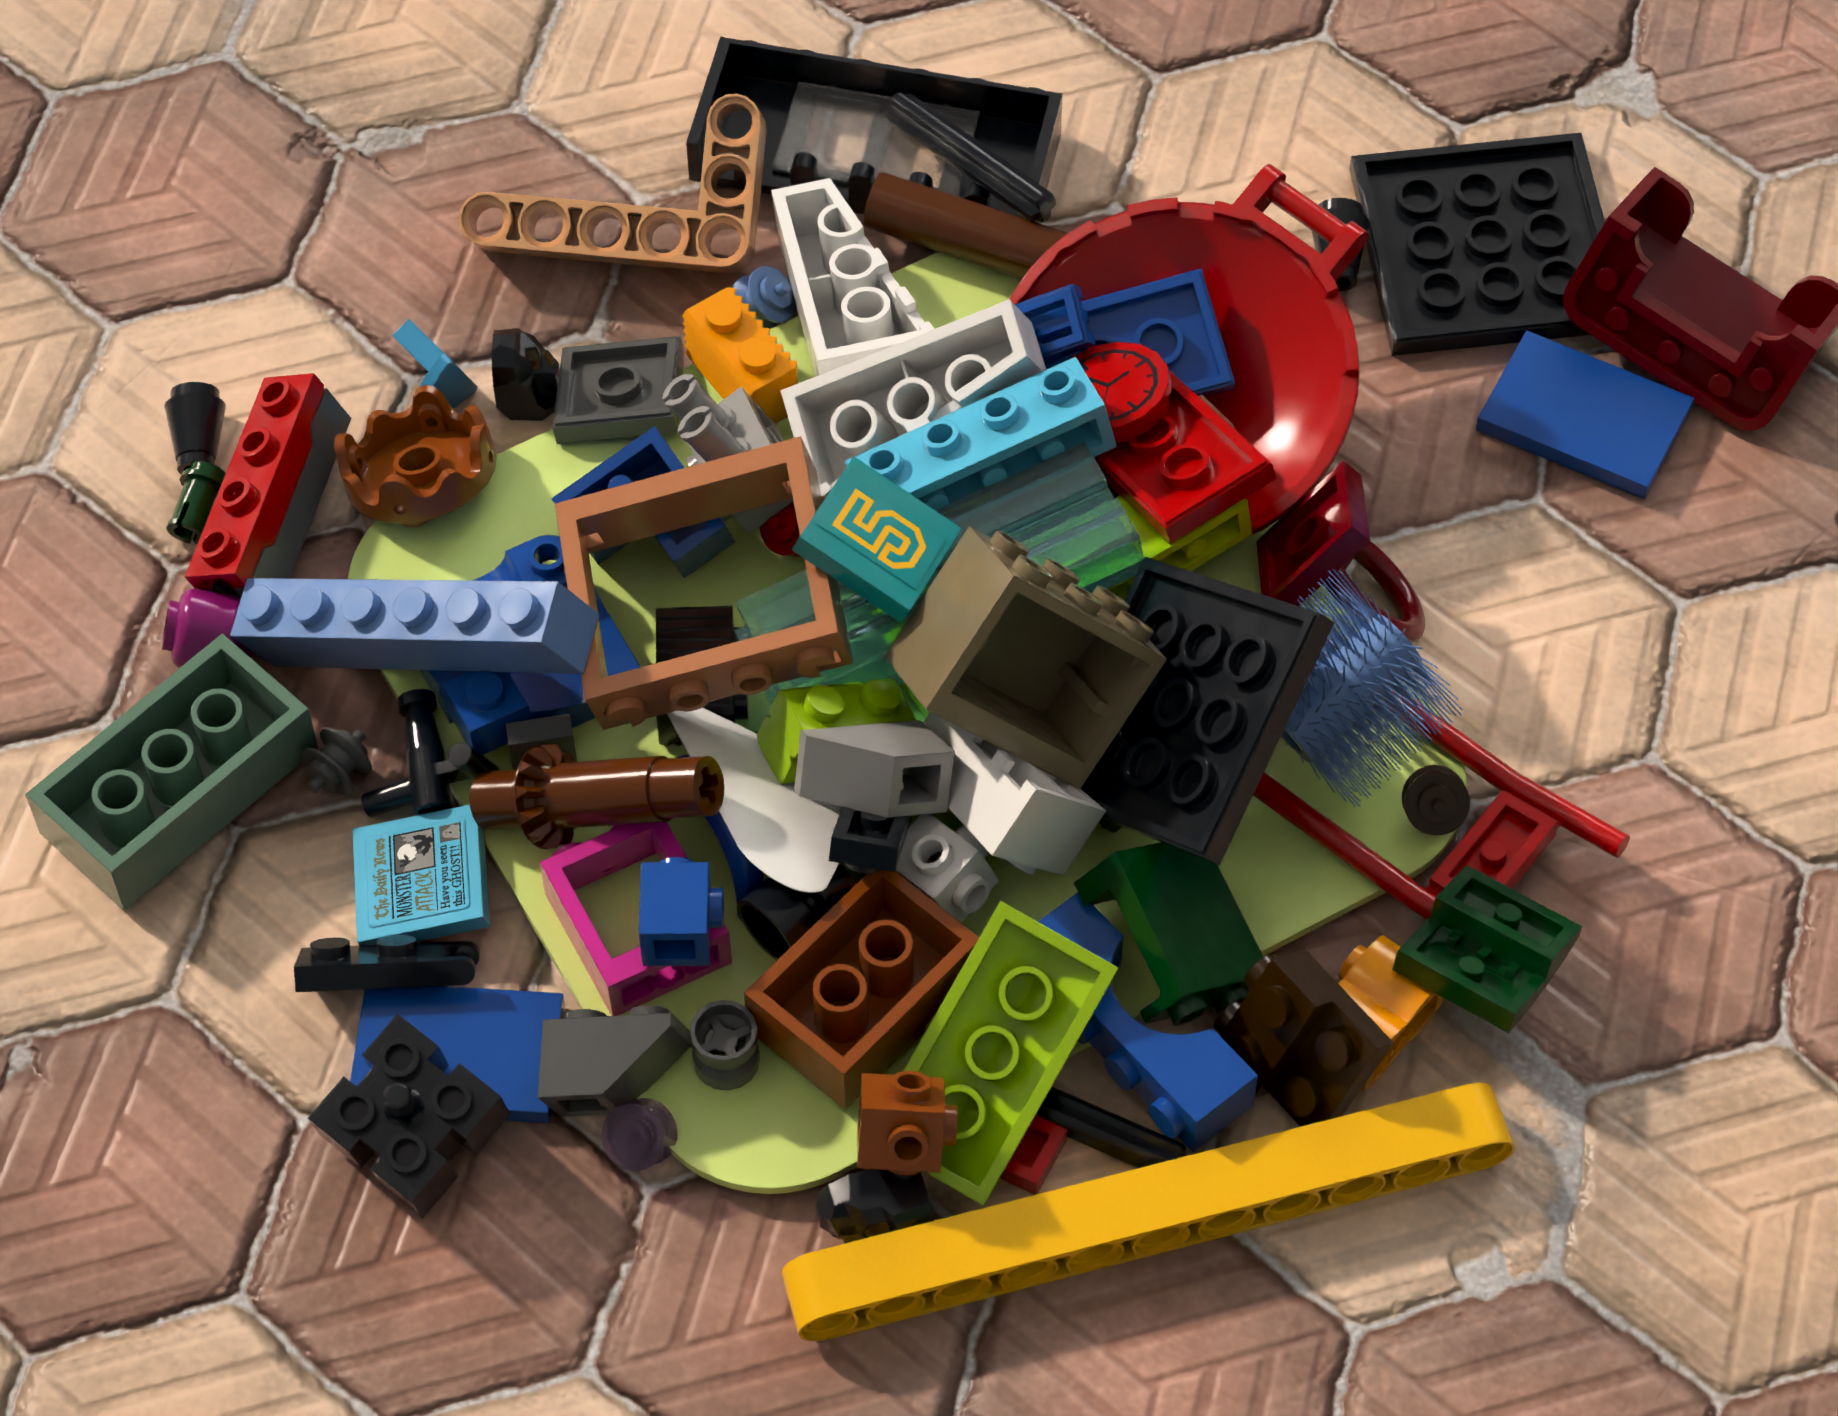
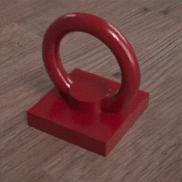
(1327, 534)

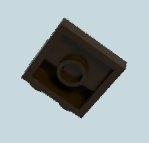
(1303, 1037)

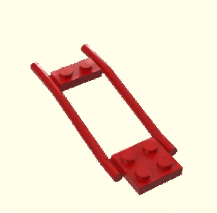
(1498, 844)

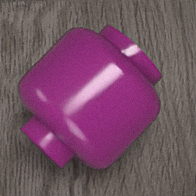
(197, 622)

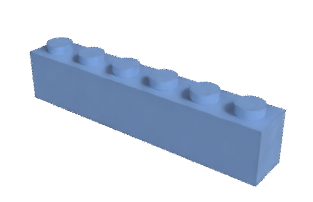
(416, 624)

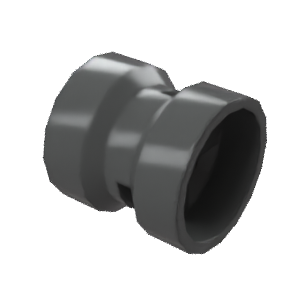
(727, 1030)

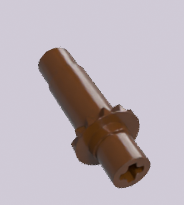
(556, 795)

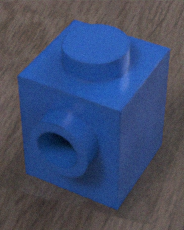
(678, 912)

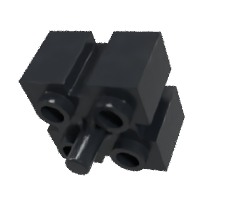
(409, 1115)

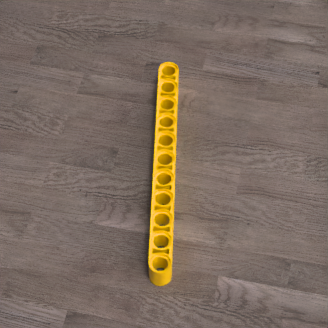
(1145, 1211)

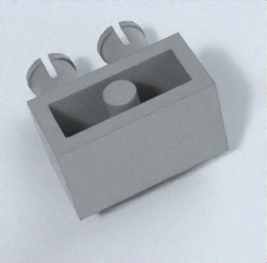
(722, 431)

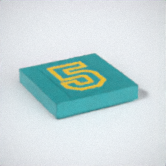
(876, 539)

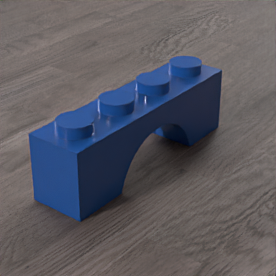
(1187, 1080)

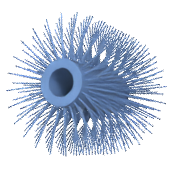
(1352, 684)

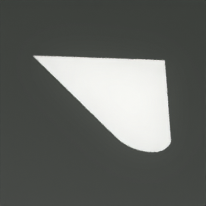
(767, 819)

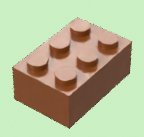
(860, 984)

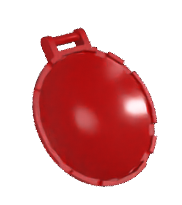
(1273, 305)

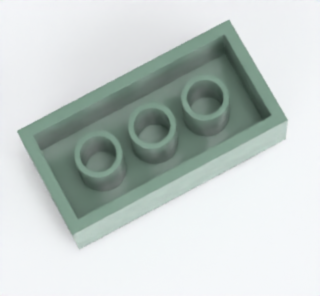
(172, 771)

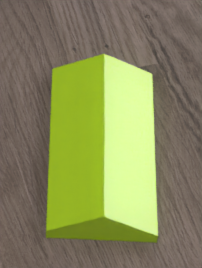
(1006, 1040)

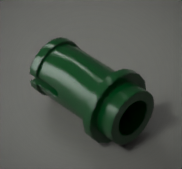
(196, 500)

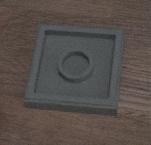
(616, 389)

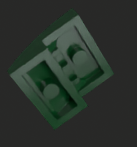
(1487, 948)

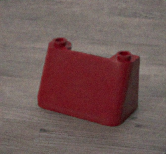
(1693, 314)

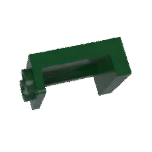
(1181, 925)

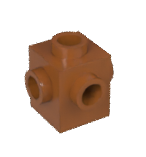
(904, 1122)

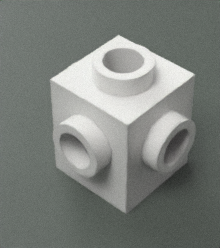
(946, 866)

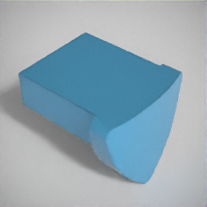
(441, 369)

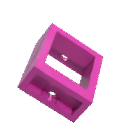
(624, 979)

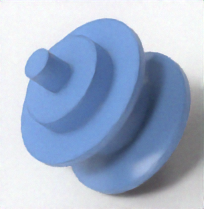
(768, 295)

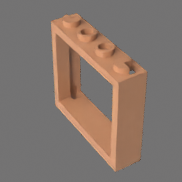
(679, 501)

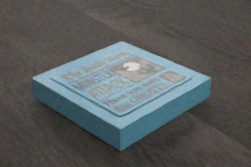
(421, 876)

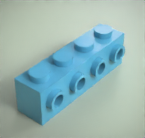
(996, 436)

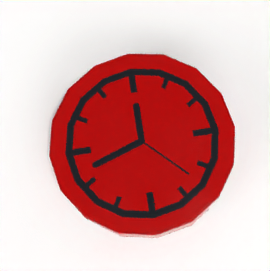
(1131, 384)

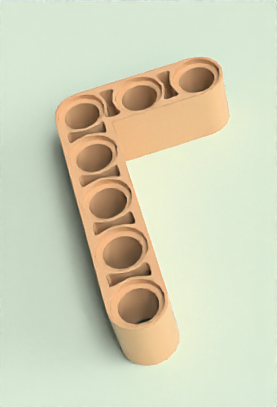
(639, 221)

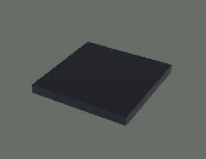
(1477, 239)
(1211, 713)

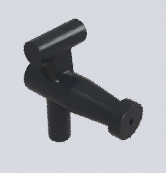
(426, 762)

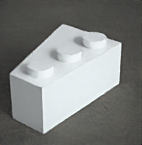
(1015, 805)

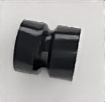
(782, 915)

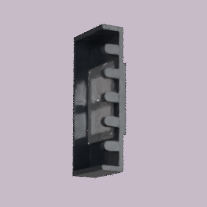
(832, 121)

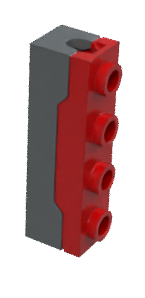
(270, 486)

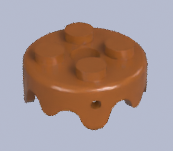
(430, 435)

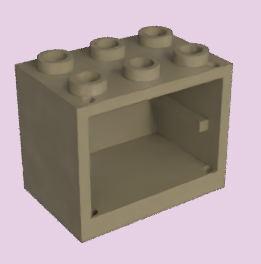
(1025, 655)

